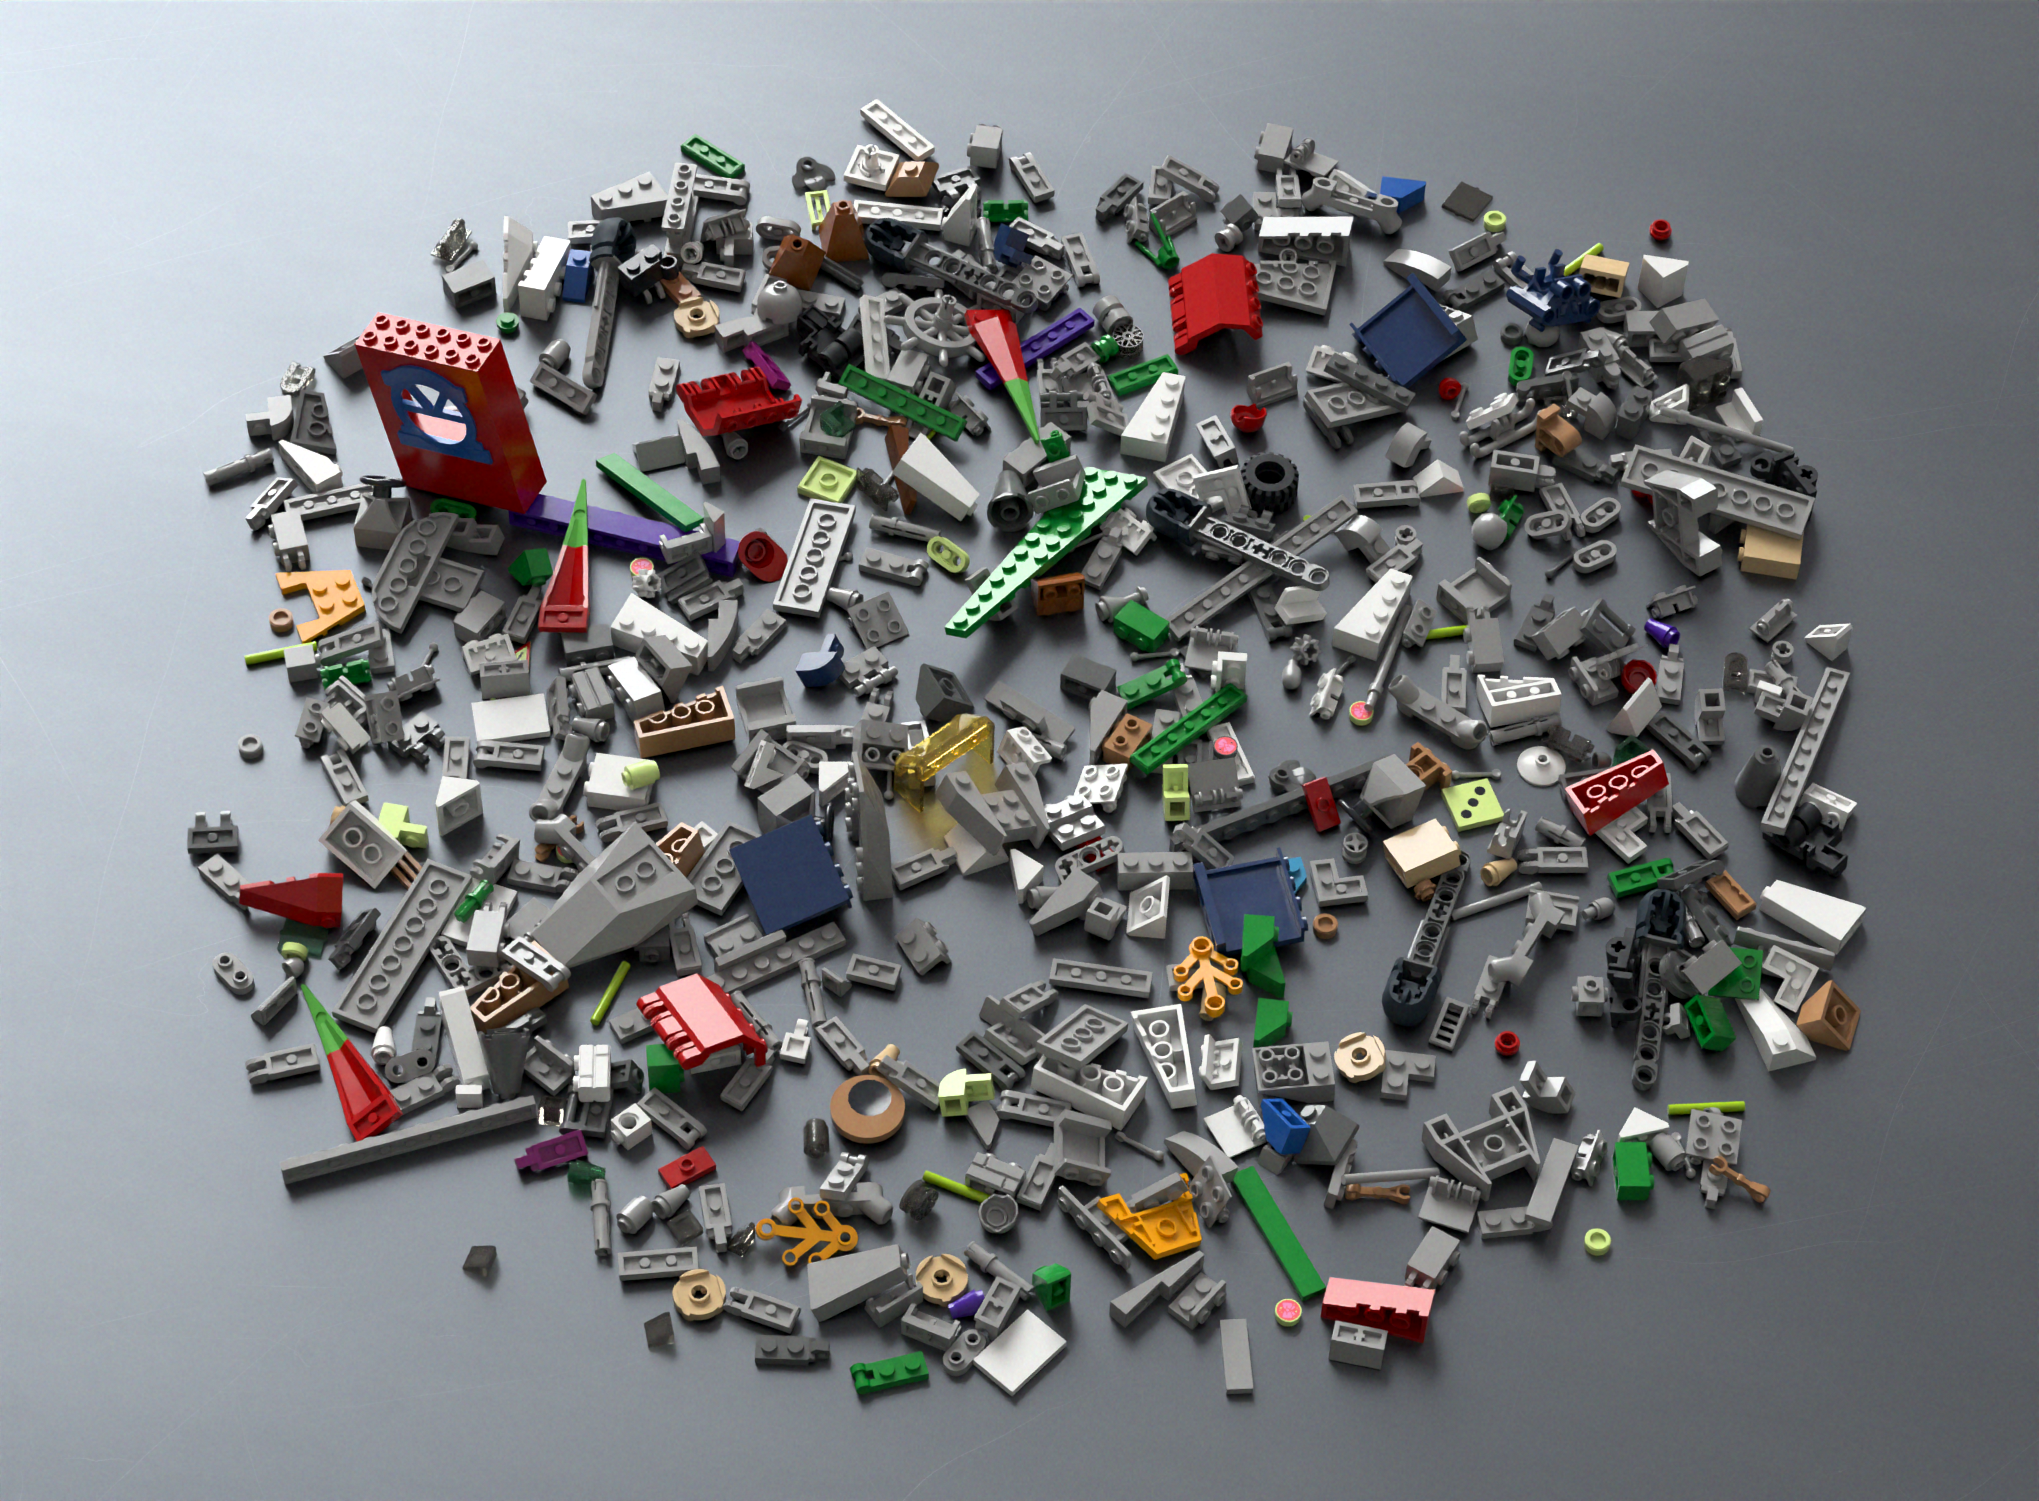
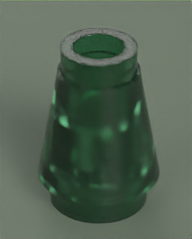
(584, 1173)

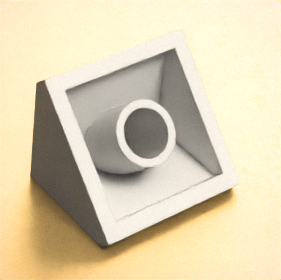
(1662, 279)
(1637, 711)
(457, 803)
(970, 853)
(1149, 910)

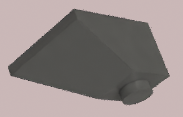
(940, 694)
(1328, 1135)

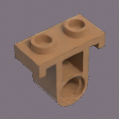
(1555, 432)
(1428, 767)

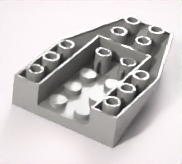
(868, 823)
(615, 902)

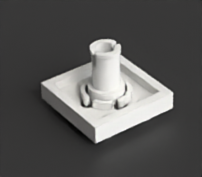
(871, 163)

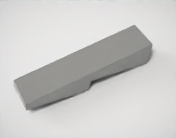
(1551, 1182)
(1167, 1284)

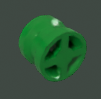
(1105, 348)

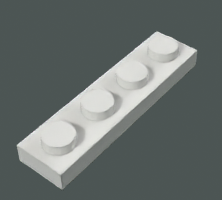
(897, 130)
(915, 216)
(874, 336)

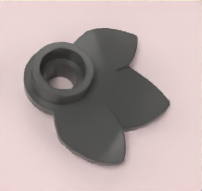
(811, 177)
(1290, 776)

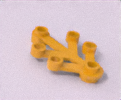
(1202, 950)
(811, 1234)

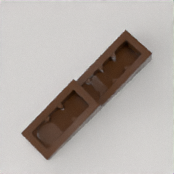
(897, 445)

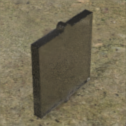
(1467, 201)

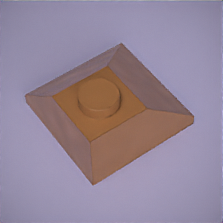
(912, 179)
(1829, 1017)

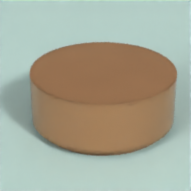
(281, 620)
(1325, 926)

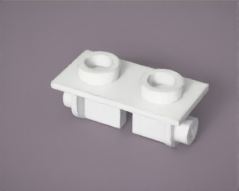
(1328, 686)

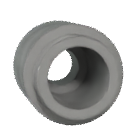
(555, 354)
(1668, 1151)
(635, 1214)

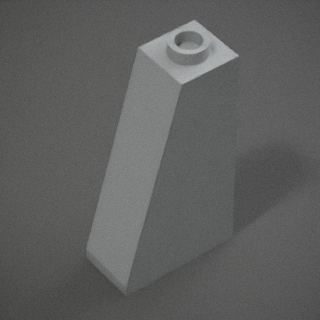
(853, 1278)

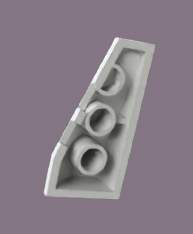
(517, 255)
(1775, 1034)

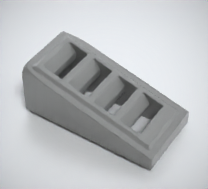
(1456, 1007)

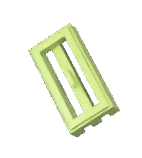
(816, 194)

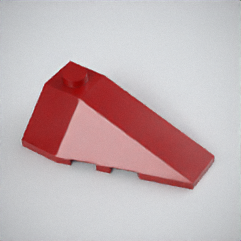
(309, 900)

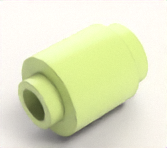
(640, 774)

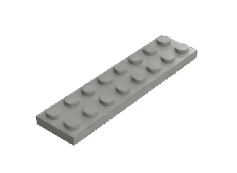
(1738, 496)
(402, 946)

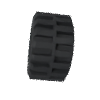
(1274, 470)

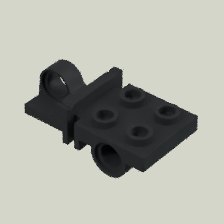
(828, 342)
(1783, 472)
(1813, 838)
(1622, 962)

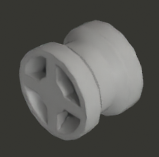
(1228, 237)
(1359, 843)

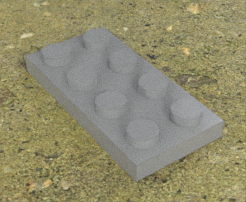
(1345, 404)
(715, 873)
(1081, 1037)

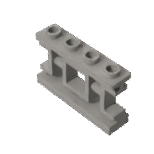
(680, 210)

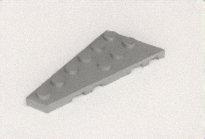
(1296, 284)

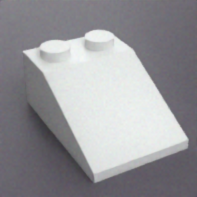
(363, 843)

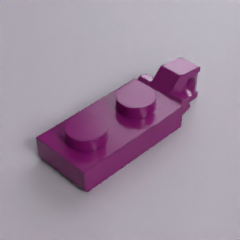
(774, 375)
(553, 1151)

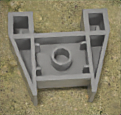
(1676, 506)
(999, 816)
(1488, 1148)

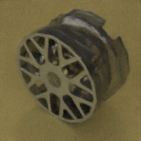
(1128, 340)
(918, 1200)

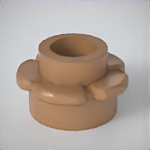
(1425, 890)

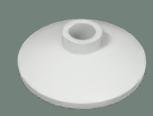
(1540, 773)

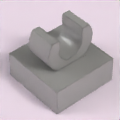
(1678, 1021)

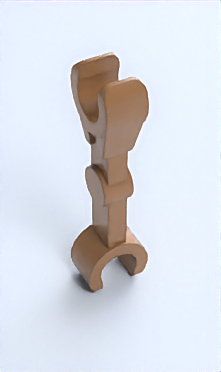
(879, 419)
(544, 850)
(1756, 1190)
(1354, 1191)

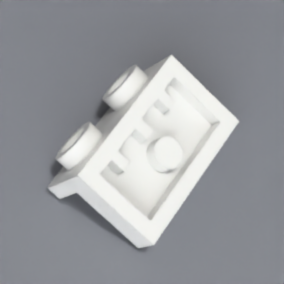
(1319, 359)
(1134, 533)
(494, 649)
(1228, 669)
(1022, 746)
(1829, 803)

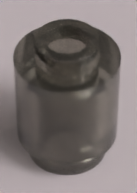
(816, 1138)

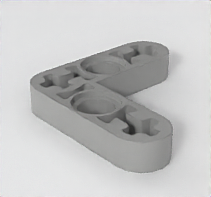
(1076, 858)
(468, 975)

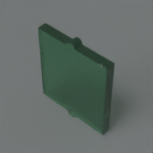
(310, 936)

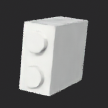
(606, 784)

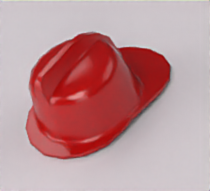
(762, 556)

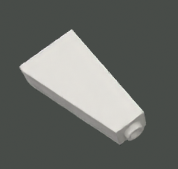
(936, 478)
(1813, 914)
(463, 1037)

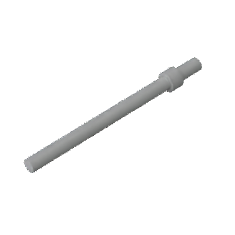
(1684, 417)
(1376, 688)

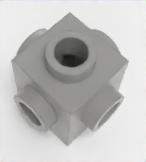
(1589, 996)

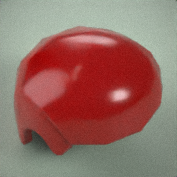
(1248, 418)
(1636, 673)

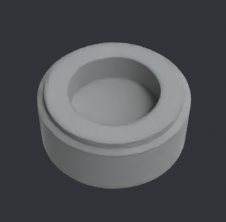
(250, 746)

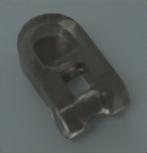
(292, 383)
(1735, 666)

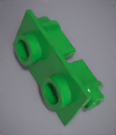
(1001, 212)
(1055, 447)
(1511, 513)
(354, 671)

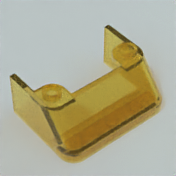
(939, 750)

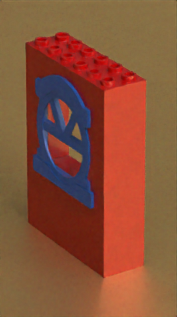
(467, 454)

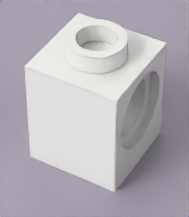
(634, 1118)

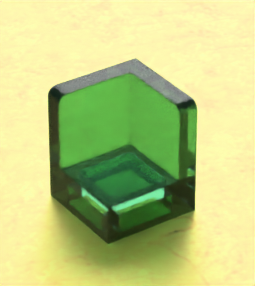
(835, 422)
(1628, 750)

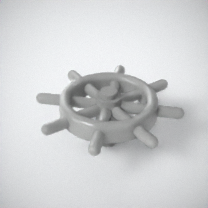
(938, 327)

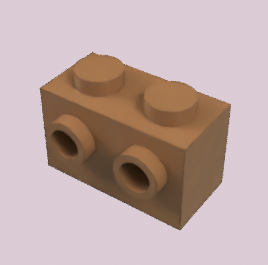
(1126, 739)

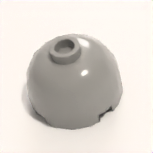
(780, 303)

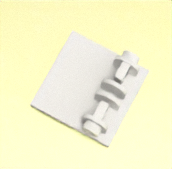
(1102, 784)
(1237, 1127)

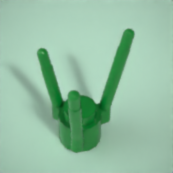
(1167, 254)

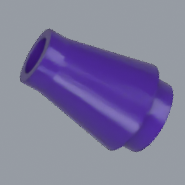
(1662, 632)
(967, 1304)

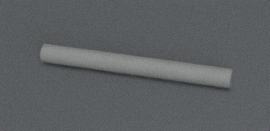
(1494, 901)
(1387, 1176)

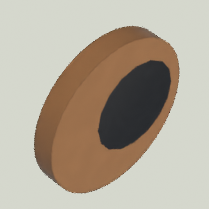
(867, 1109)

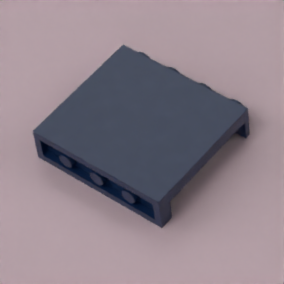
(1409, 335)
(791, 875)
(1249, 889)

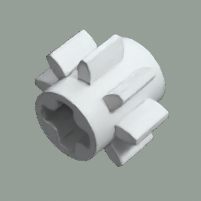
(646, 583)

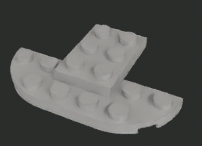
(419, 573)

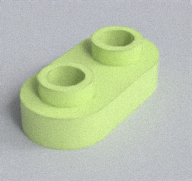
(949, 556)

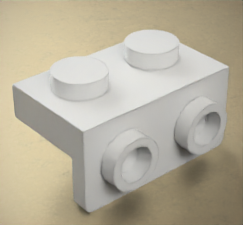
(345, 727)
(1220, 1062)

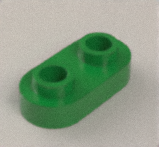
(1520, 365)
(449, 506)

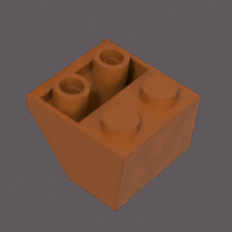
(1058, 593)

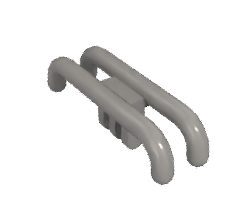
(1500, 431)

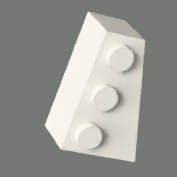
(1517, 700)

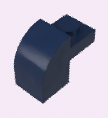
(1010, 246)
(822, 666)

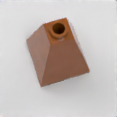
(843, 233)
(798, 262)

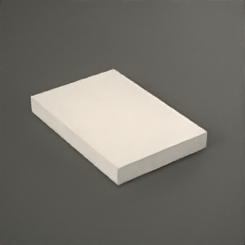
(1180, 477)
(511, 718)
(458, 931)
(1019, 1352)

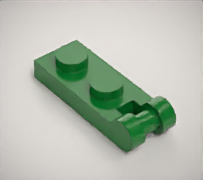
(1152, 684)
(1639, 877)
(889, 1372)

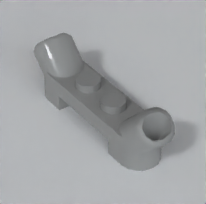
(1381, 210)
(1415, 701)
(562, 779)
(563, 834)
(1517, 967)
(866, 1201)

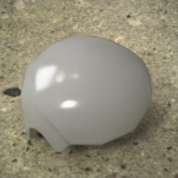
(1542, 339)
(1489, 531)
(998, 1213)

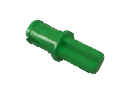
(473, 901)

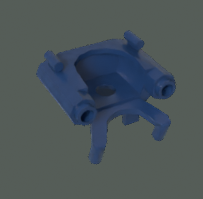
(1552, 298)

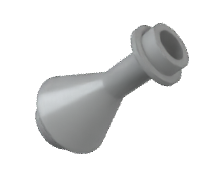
(1109, 606)

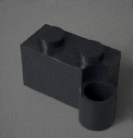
(646, 270)

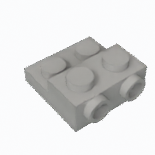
(1073, 822)

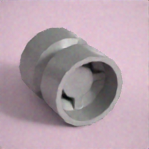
(1111, 313)

